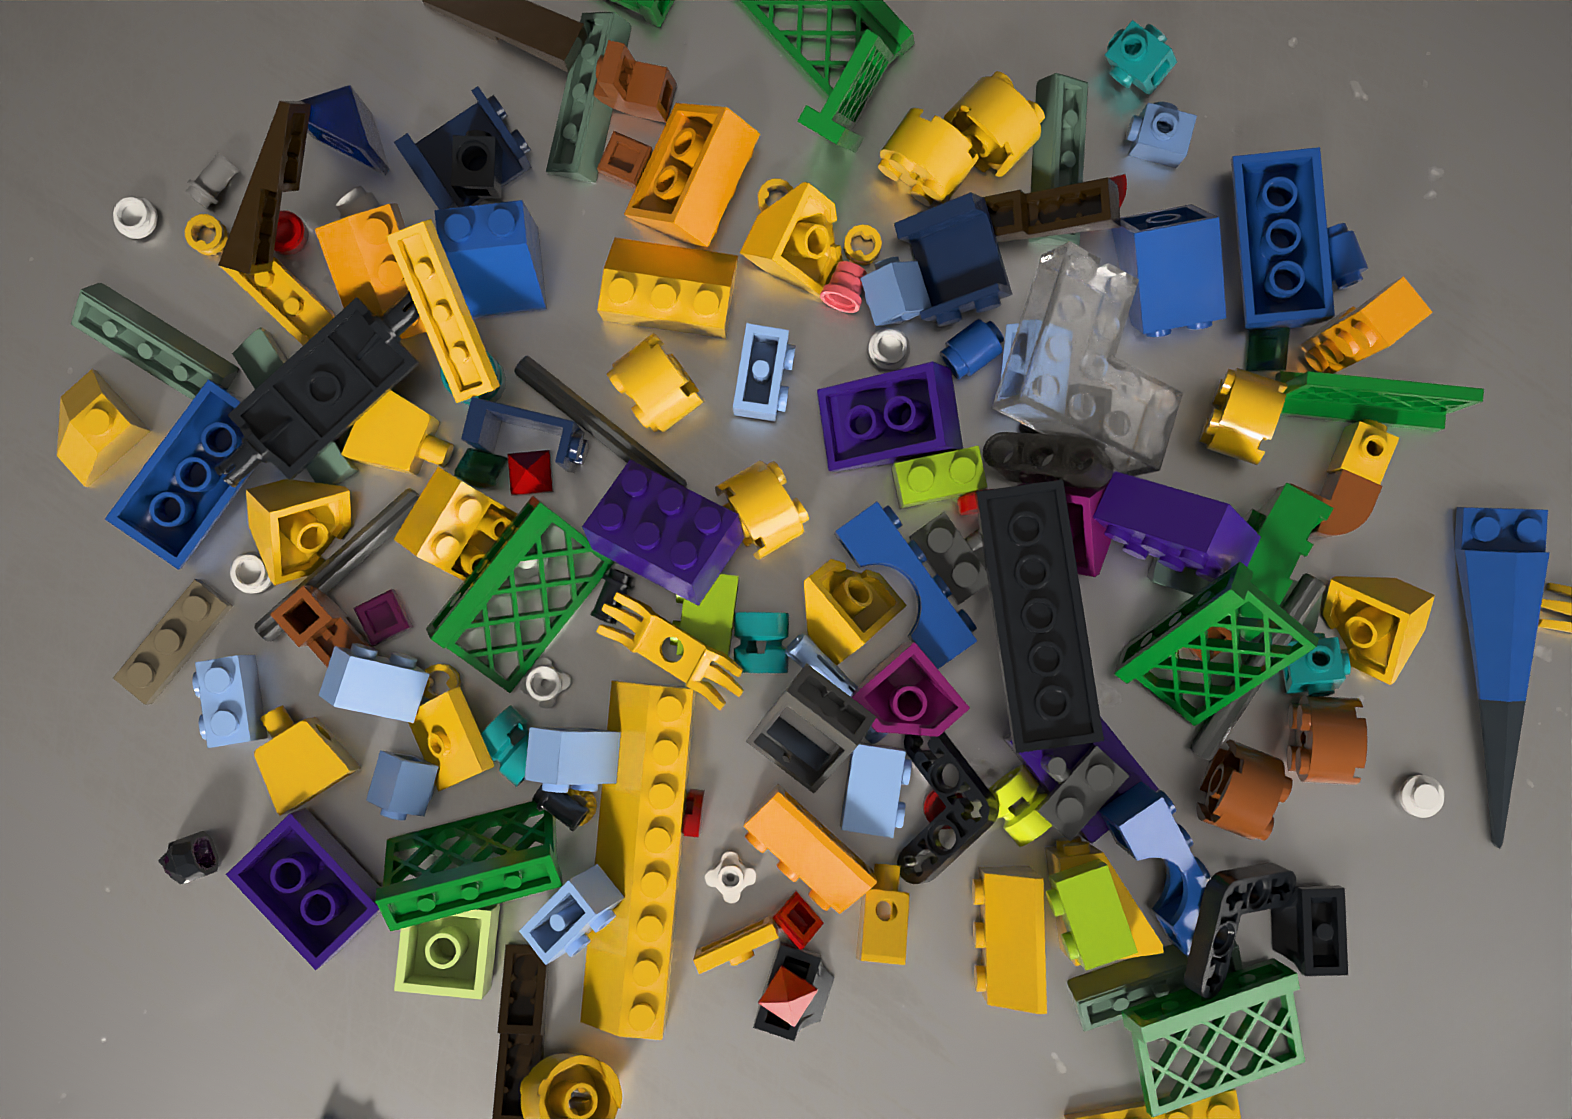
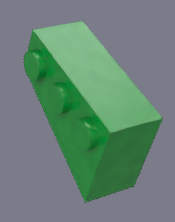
(1284, 531)

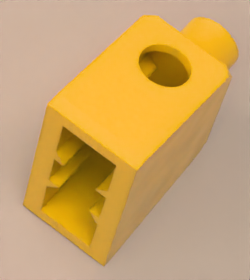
(397, 437)
(300, 760)
(880, 939)

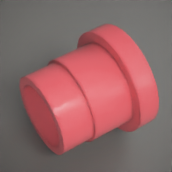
(844, 288)

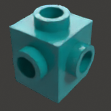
(1140, 57)
(1318, 670)

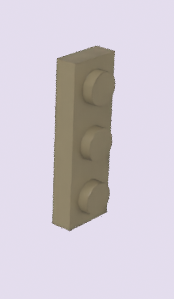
(172, 642)

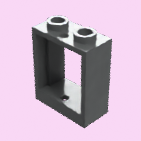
(824, 708)

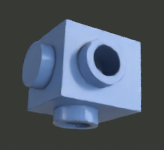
(1161, 134)
(895, 291)
(402, 785)

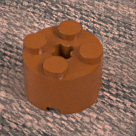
(1327, 739)
(1243, 791)

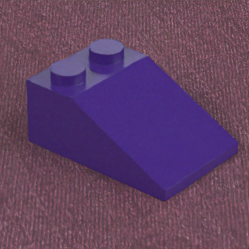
(890, 417)

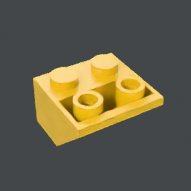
(453, 524)

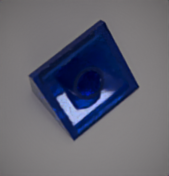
(347, 126)

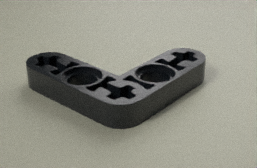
(957, 810)
(1223, 902)

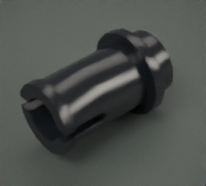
(614, 582)
(561, 807)

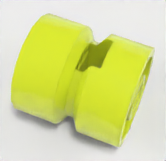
(1023, 822)

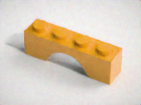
(1366, 329)

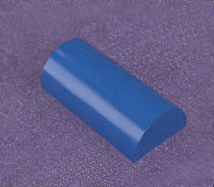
(1282, 239)
(178, 490)

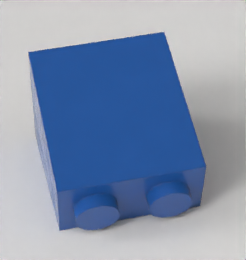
(494, 256)
(1177, 266)

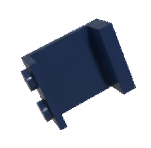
(433, 154)
(957, 258)
(485, 420)

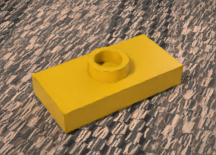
(736, 946)

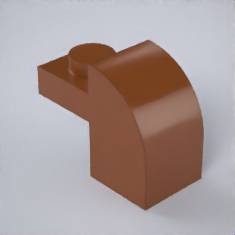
(632, 85)
(1351, 499)
(316, 622)

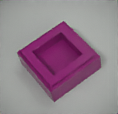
(383, 617)

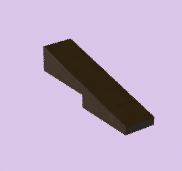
(522, 24)
(276, 171)
(1055, 211)
(520, 1026)

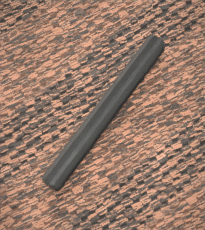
(590, 418)
(348, 556)
(1222, 722)

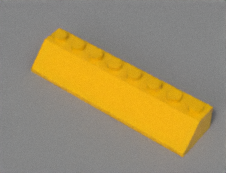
(642, 856)

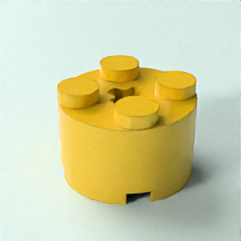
(996, 122)
(927, 157)
(656, 384)
(1245, 415)
(764, 507)
(550, 1084)

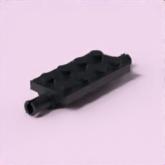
(322, 390)

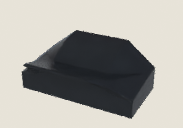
(1313, 930)
(810, 968)

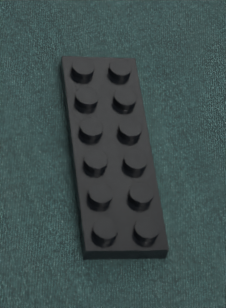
(1038, 616)

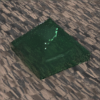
(1268, 350)
(480, 468)

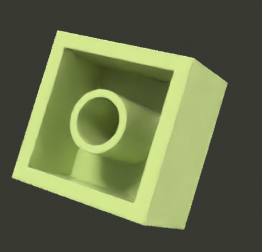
(449, 955)

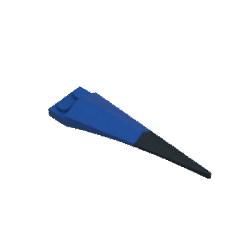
(1502, 586)

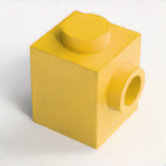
(1364, 450)

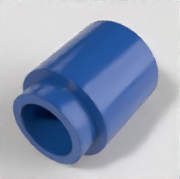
(1345, 256)
(972, 348)

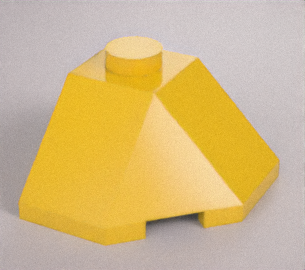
(796, 239)
(95, 428)
(296, 524)
(847, 608)
(1377, 621)

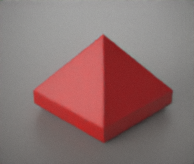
(530, 472)
(797, 920)
(788, 995)

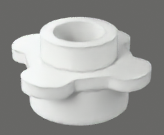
(545, 695)
(718, 877)

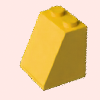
(1077, 852)

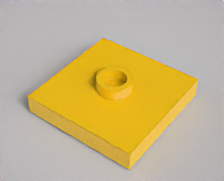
(450, 739)

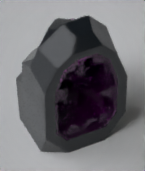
(190, 858)

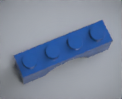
(938, 628)
(1146, 829)

